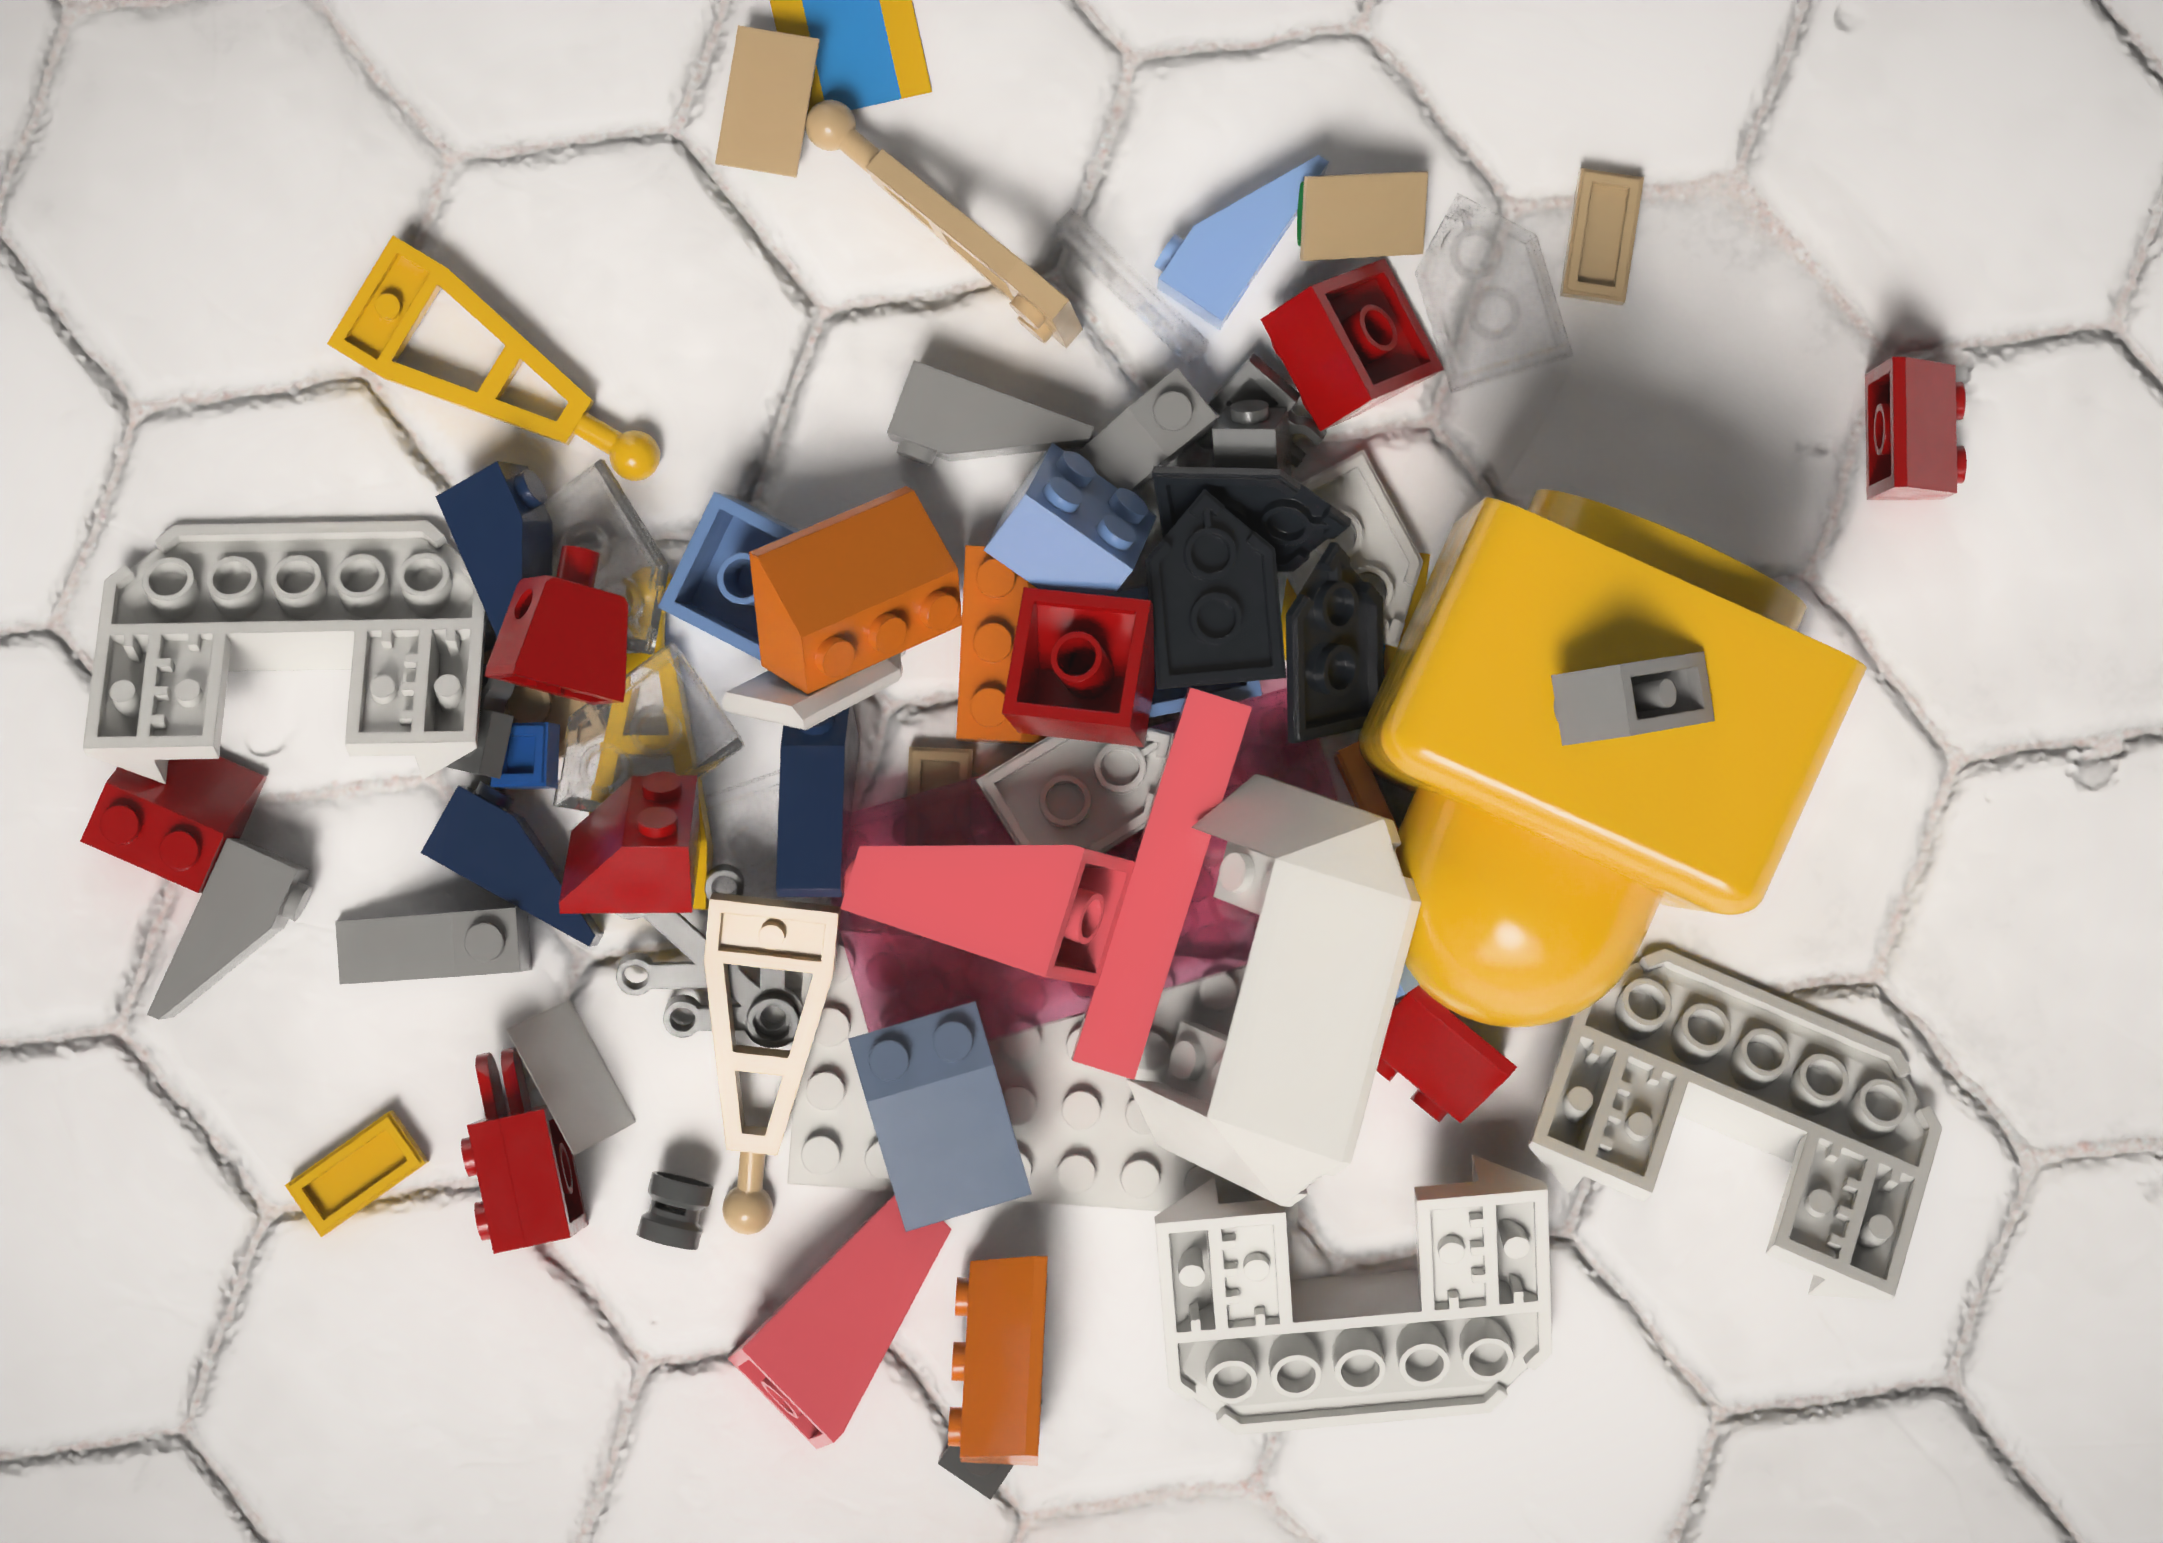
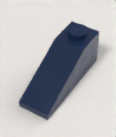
(500, 531)
(816, 806)
(503, 855)

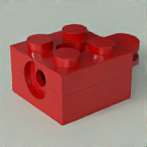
(520, 1164)

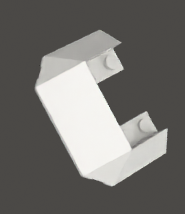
(289, 599)
(1315, 1000)
(1766, 1075)
(1357, 1344)

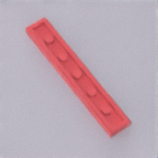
(1161, 883)

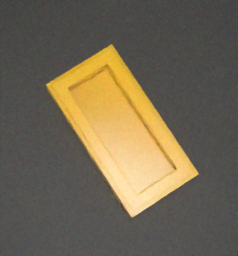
(356, 1173)

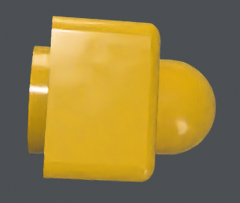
(1556, 856)

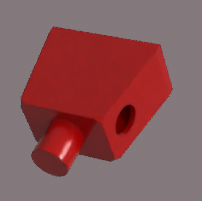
(565, 634)

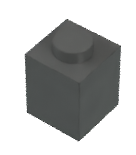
(1252, 437)

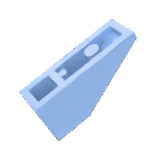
(1228, 249)

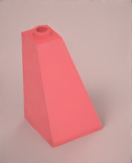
(1010, 903)
(836, 1328)

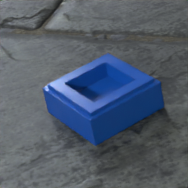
(531, 757)

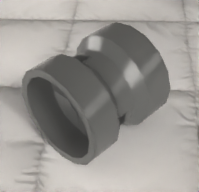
(670, 1224)

